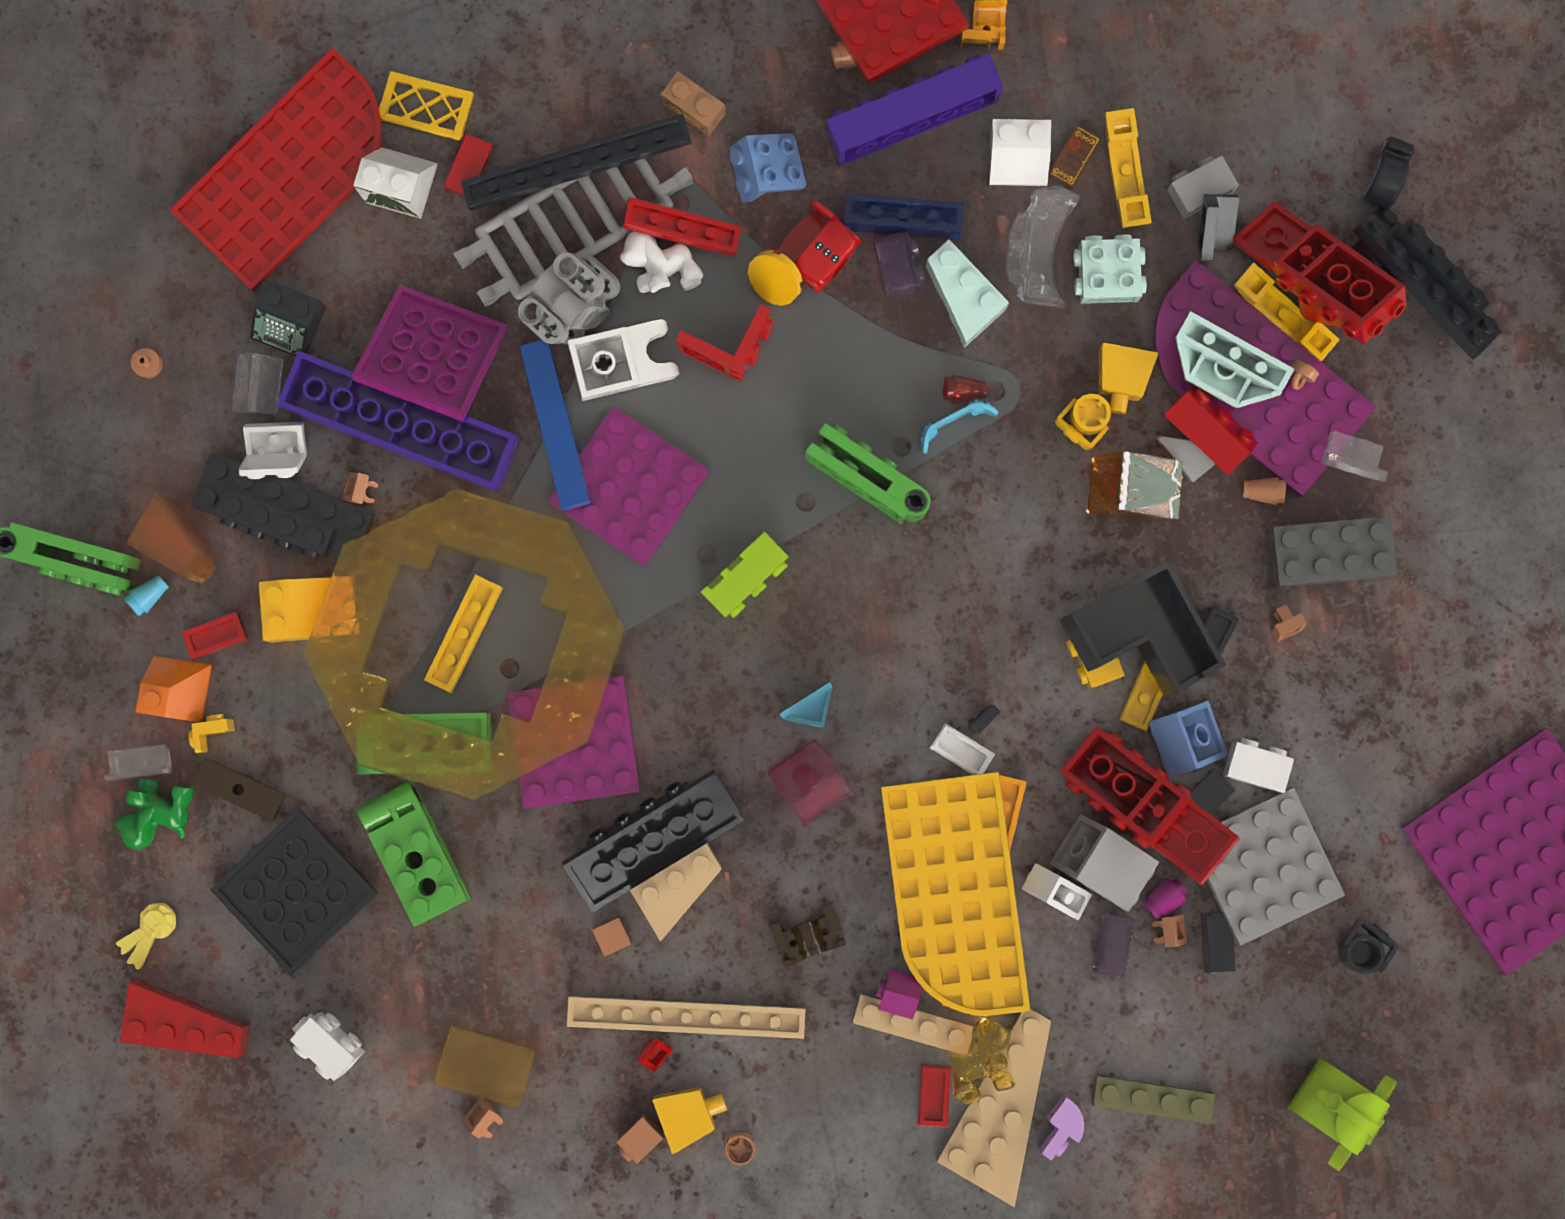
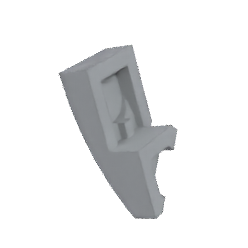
(1183, 449)

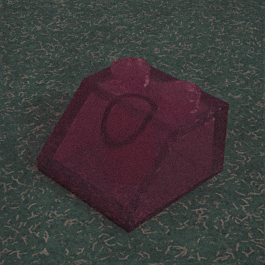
(810, 782)

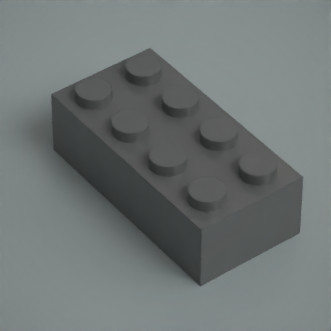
(1331, 552)

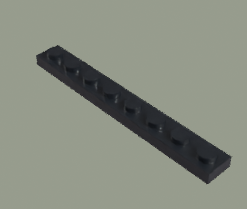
(576, 162)

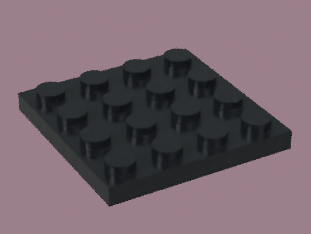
(294, 891)

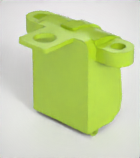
(1342, 1109)

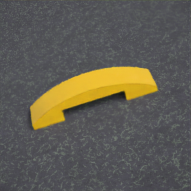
(1126, 168)
(1260, 292)

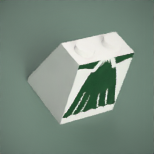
(395, 181)

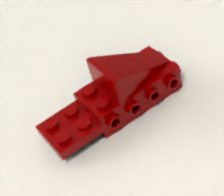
(1327, 275)
(1147, 804)

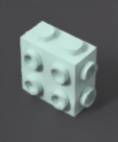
(1109, 270)

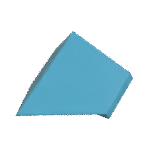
(811, 709)

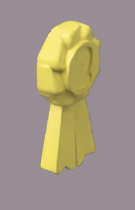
(156, 922)

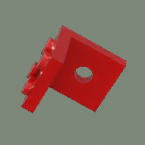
(746, 354)

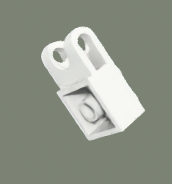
(628, 356)

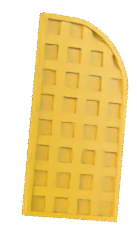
(957, 893)

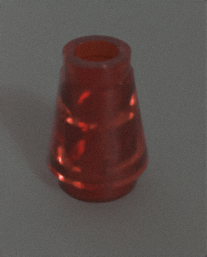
(963, 389)

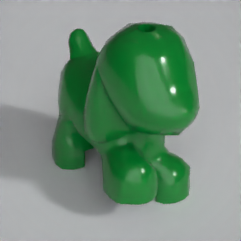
(139, 827)

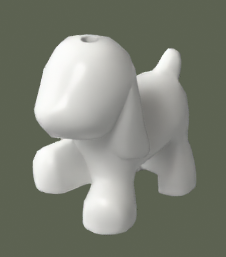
(643, 251)

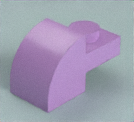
(1067, 1122)

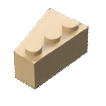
(674, 889)

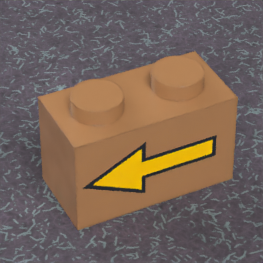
(694, 102)

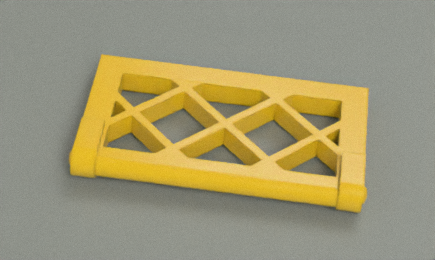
(418, 84)

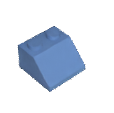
(1188, 739)

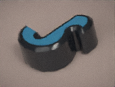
(1390, 173)

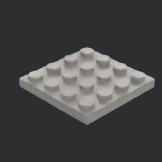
(1273, 869)

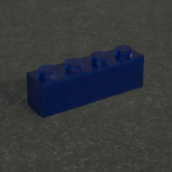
(899, 215)

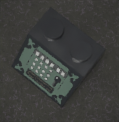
(285, 318)

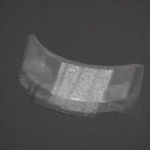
(1034, 243)

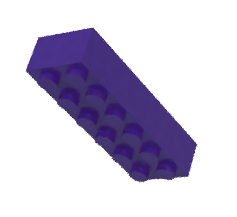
(913, 109)

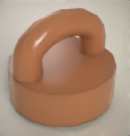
(1302, 373)

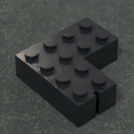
(1154, 617)

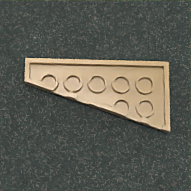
(994, 1132)

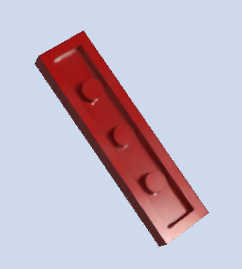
(681, 227)

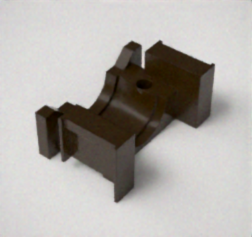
(808, 937)

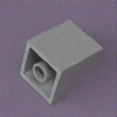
(1104, 862)

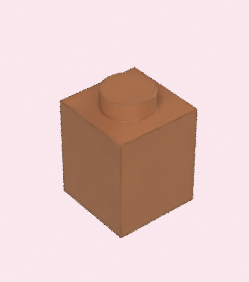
(639, 1139)

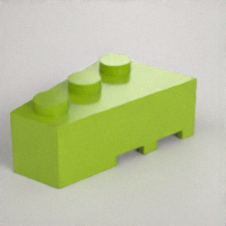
(746, 576)

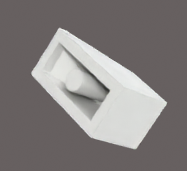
(1056, 891)

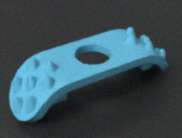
(975, 408)

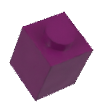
(899, 994)

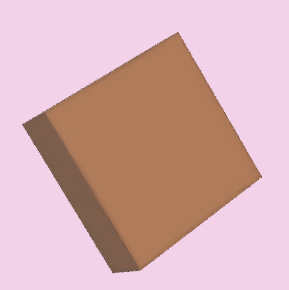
(612, 936)

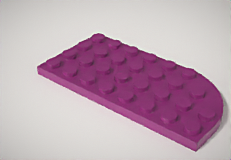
(1288, 427)

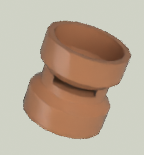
(737, 1152)

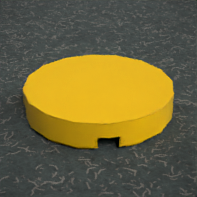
(775, 277)

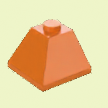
(174, 689)

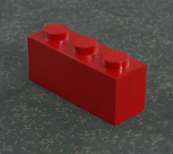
(1211, 428)

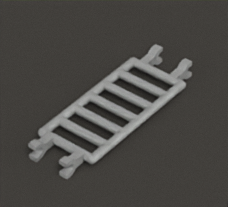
(508, 282)

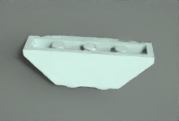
(1228, 364)

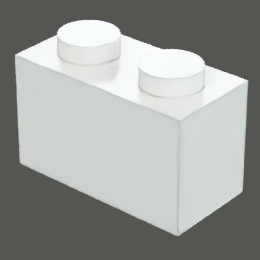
(1258, 766)

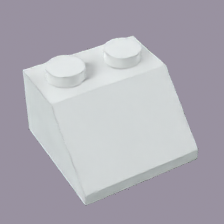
(1019, 152)

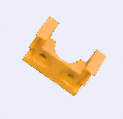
(987, 24)

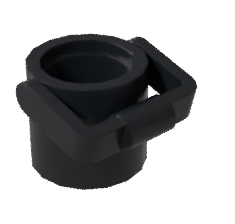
(1365, 952)

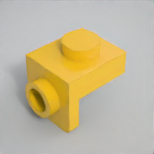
(213, 725)

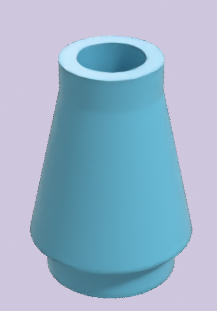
(146, 595)

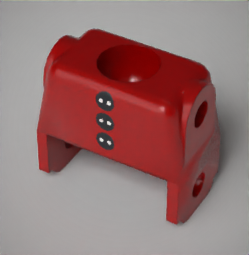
(819, 246)

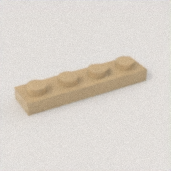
(923, 1028)

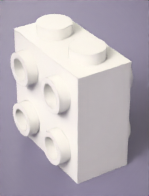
(326, 1044)

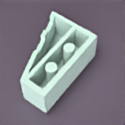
(965, 292)

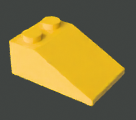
(290, 607)

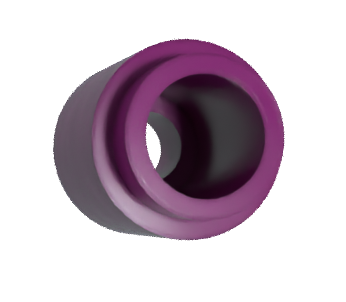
(1165, 898)

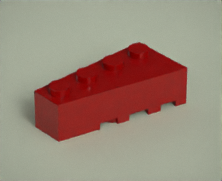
(170, 1022)

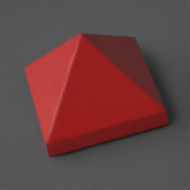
(654, 1053)

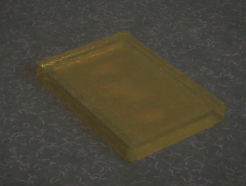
(485, 1066)

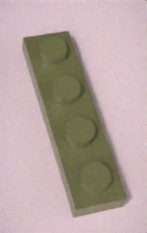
(1153, 1099)

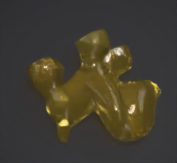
(984, 1062)

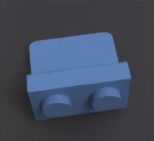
(766, 165)

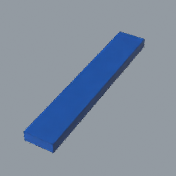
(555, 425)

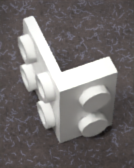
(273, 449)

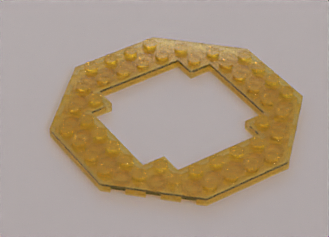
(429, 751)

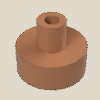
(146, 363)

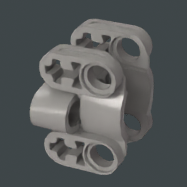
(569, 298)

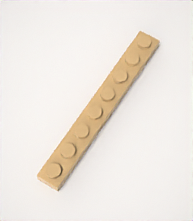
(686, 1017)

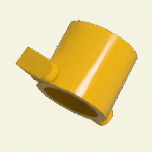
(1087, 418)

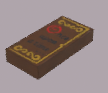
(1074, 157)

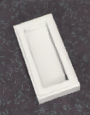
(962, 750)

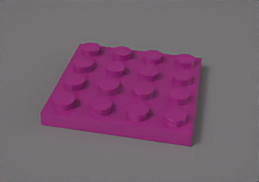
(430, 352)
(634, 486)
(592, 771)

